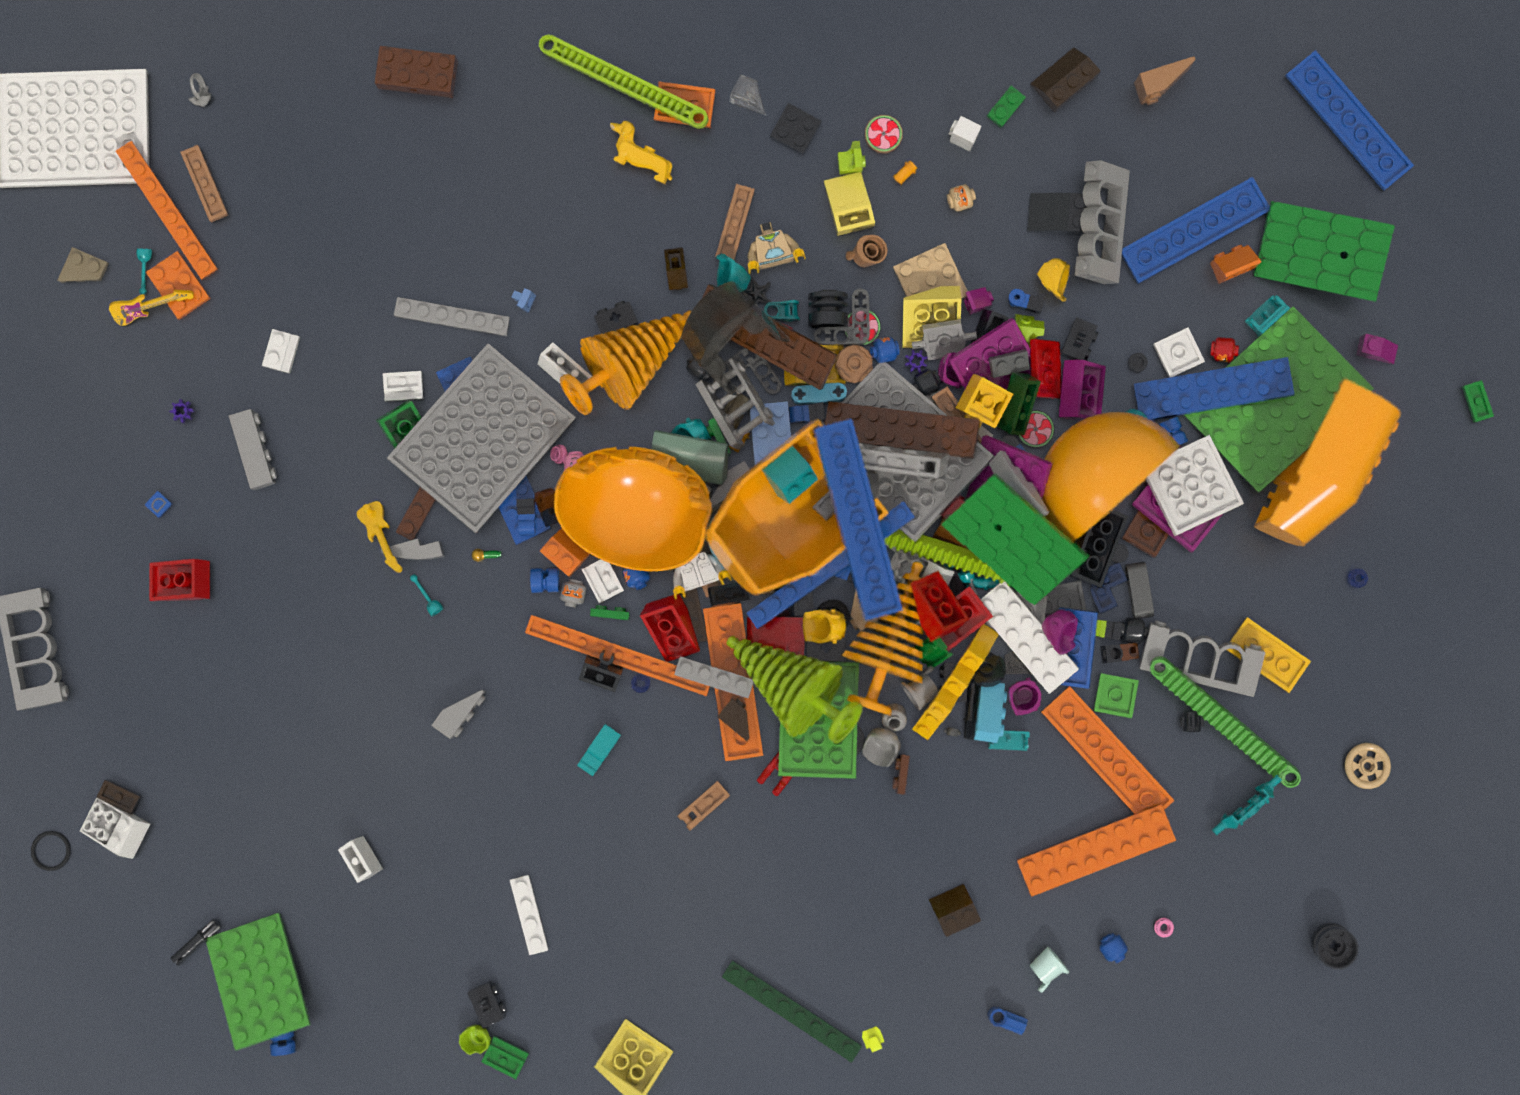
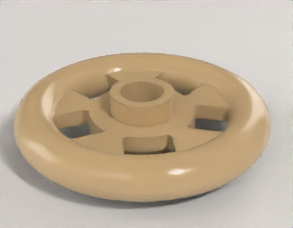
(1351, 766)

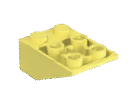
(849, 203)

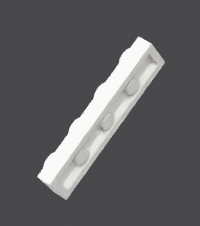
(529, 915)

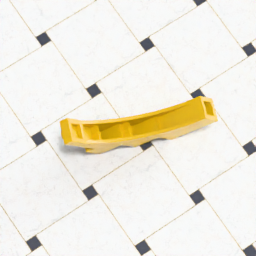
(956, 682)

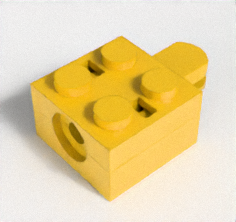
(984, 401)

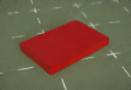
(1046, 367)

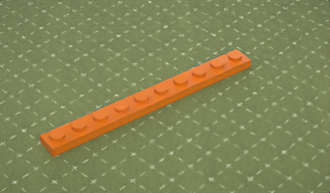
(623, 656)

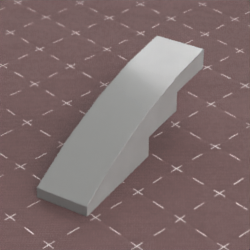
(1014, 478)

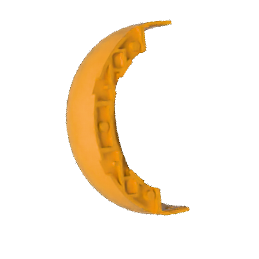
(1099, 466)
(634, 508)

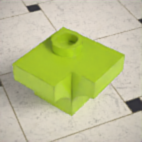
(851, 160)
(1029, 327)

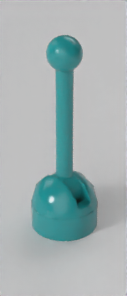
(144, 256)
(433, 606)

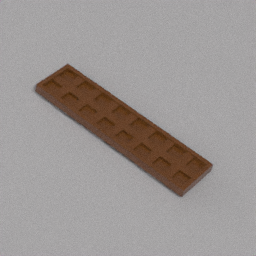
(798, 357)
(908, 429)

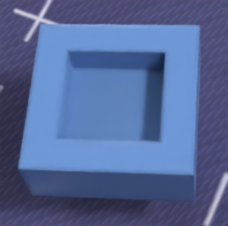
(524, 299)

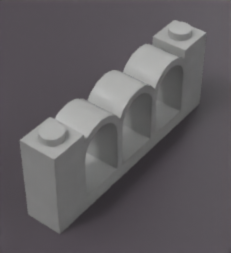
(1088, 264)
(904, 460)
(1248, 671)
(38, 696)

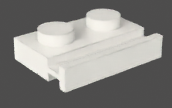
(281, 351)
(403, 386)
(602, 580)

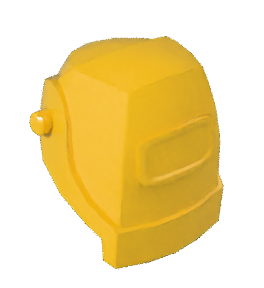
(1055, 276)
(824, 626)

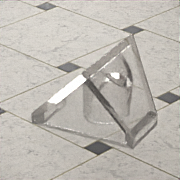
(747, 94)

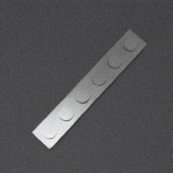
(452, 316)

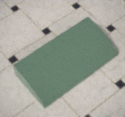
(705, 457)

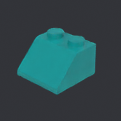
(789, 475)

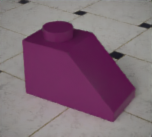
(977, 300)
(1377, 348)

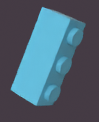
(990, 713)

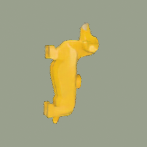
(637, 155)

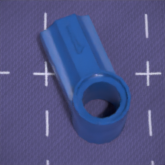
(1008, 1020)

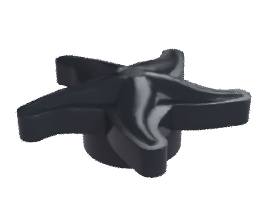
(757, 292)

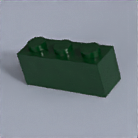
(1019, 409)

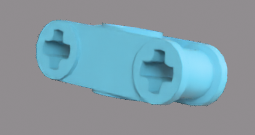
(814, 395)

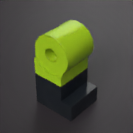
(1109, 629)

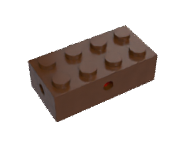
(416, 71)

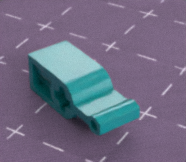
(599, 749)

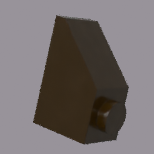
(676, 268)
(736, 718)

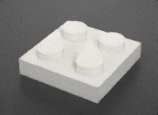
(1178, 352)

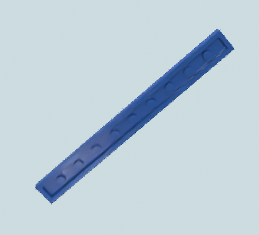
(801, 587)

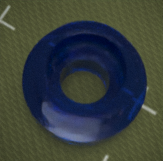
(1352, 578)
(640, 677)

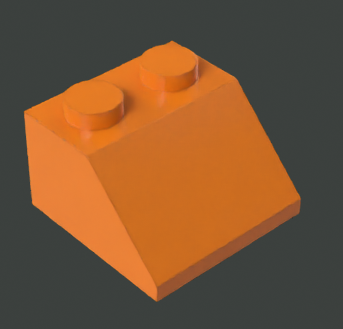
(1234, 263)
(564, 553)

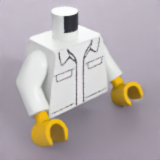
(697, 573)

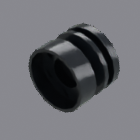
(828, 309)
(1344, 951)

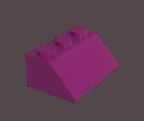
(1081, 389)

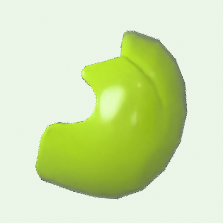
(474, 1039)

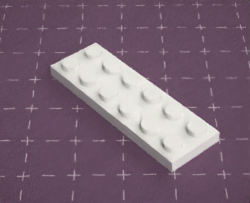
(1026, 637)

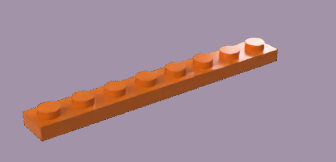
(166, 210)

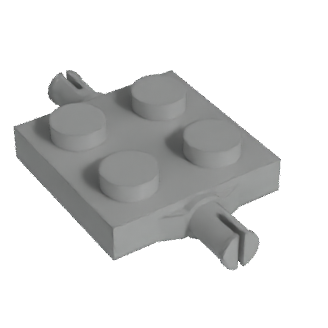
(943, 338)

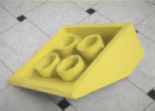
(927, 308)
(633, 1060)

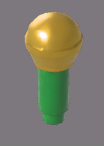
(479, 555)

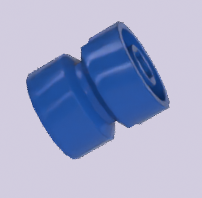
(1174, 426)
(544, 580)
(283, 1048)

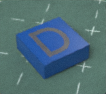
(158, 504)

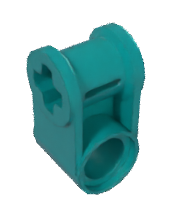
(784, 311)

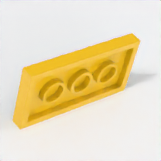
(1281, 662)

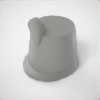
(920, 693)

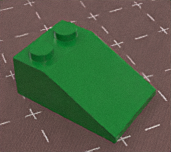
(399, 422)

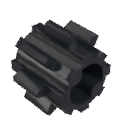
(1191, 722)

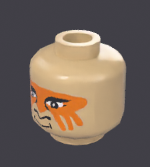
(961, 197)

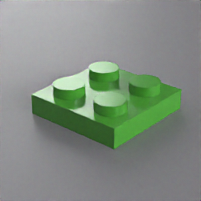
(1115, 695)

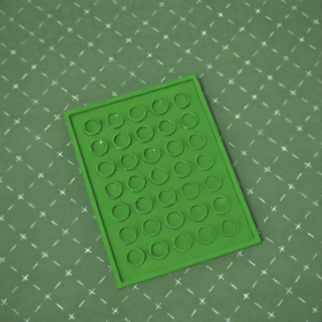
(1272, 434)

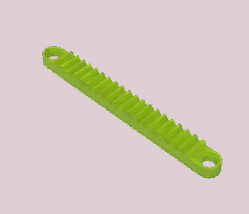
(623, 81)
(942, 552)

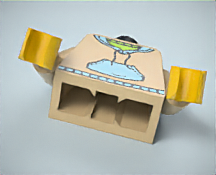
(772, 249)

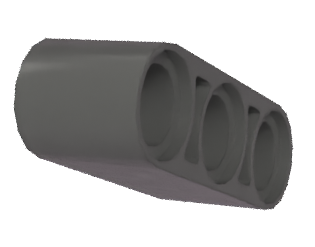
(1139, 590)

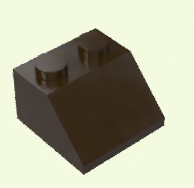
(954, 910)

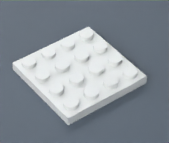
(1193, 486)

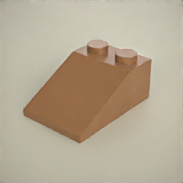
(1155, 82)

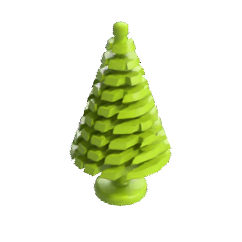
(797, 687)

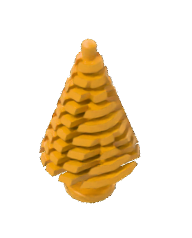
(624, 361)
(890, 645)

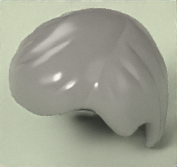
(881, 747)

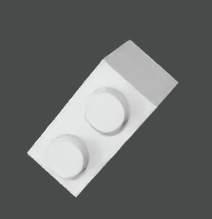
(964, 133)
(360, 859)

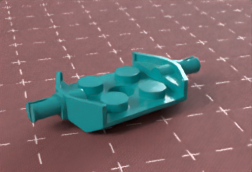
(1254, 804)

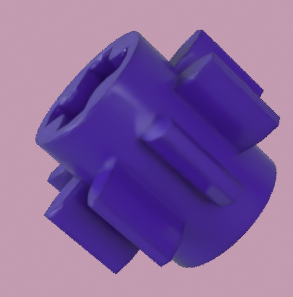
(918, 356)
(187, 415)

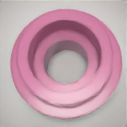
(558, 454)
(1170, 927)

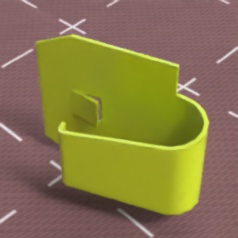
(873, 1039)

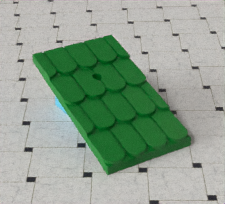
(1305, 250)
(1015, 540)

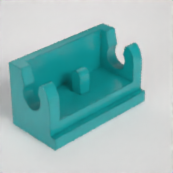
(1267, 314)
(1011, 741)

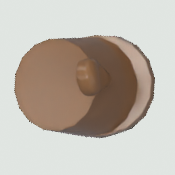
(868, 251)

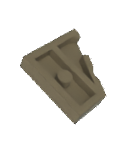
(82, 267)

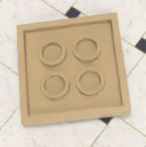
(929, 271)

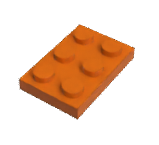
(696, 95)
(173, 275)

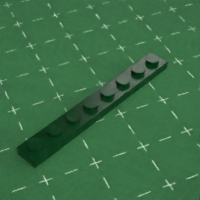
(791, 1011)

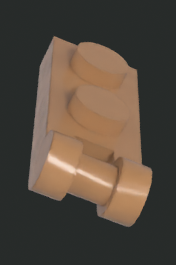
(704, 805)

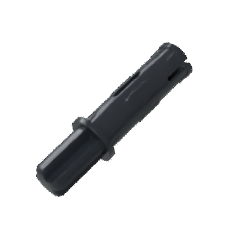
(971, 711)
(195, 942)

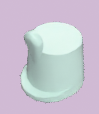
(1048, 967)

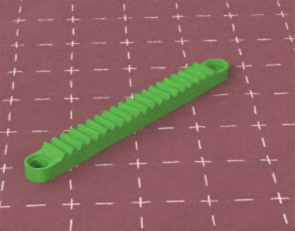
(1224, 721)

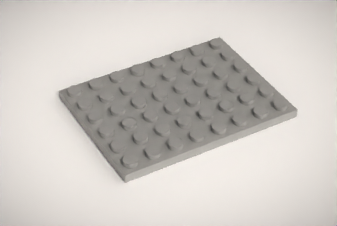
(481, 438)
(924, 495)

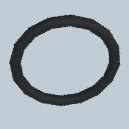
(34, 845)

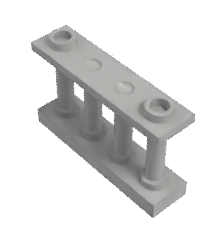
(726, 420)

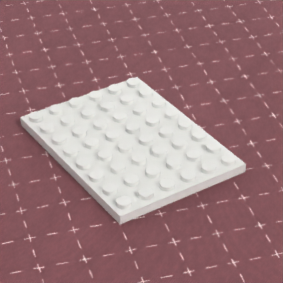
(70, 125)

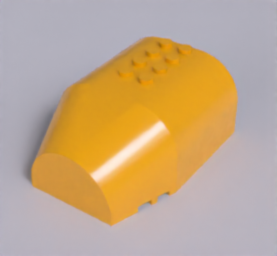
(1333, 469)
(769, 540)

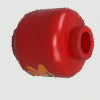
(1224, 349)

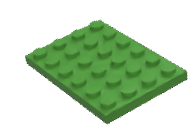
(813, 752)
(257, 981)

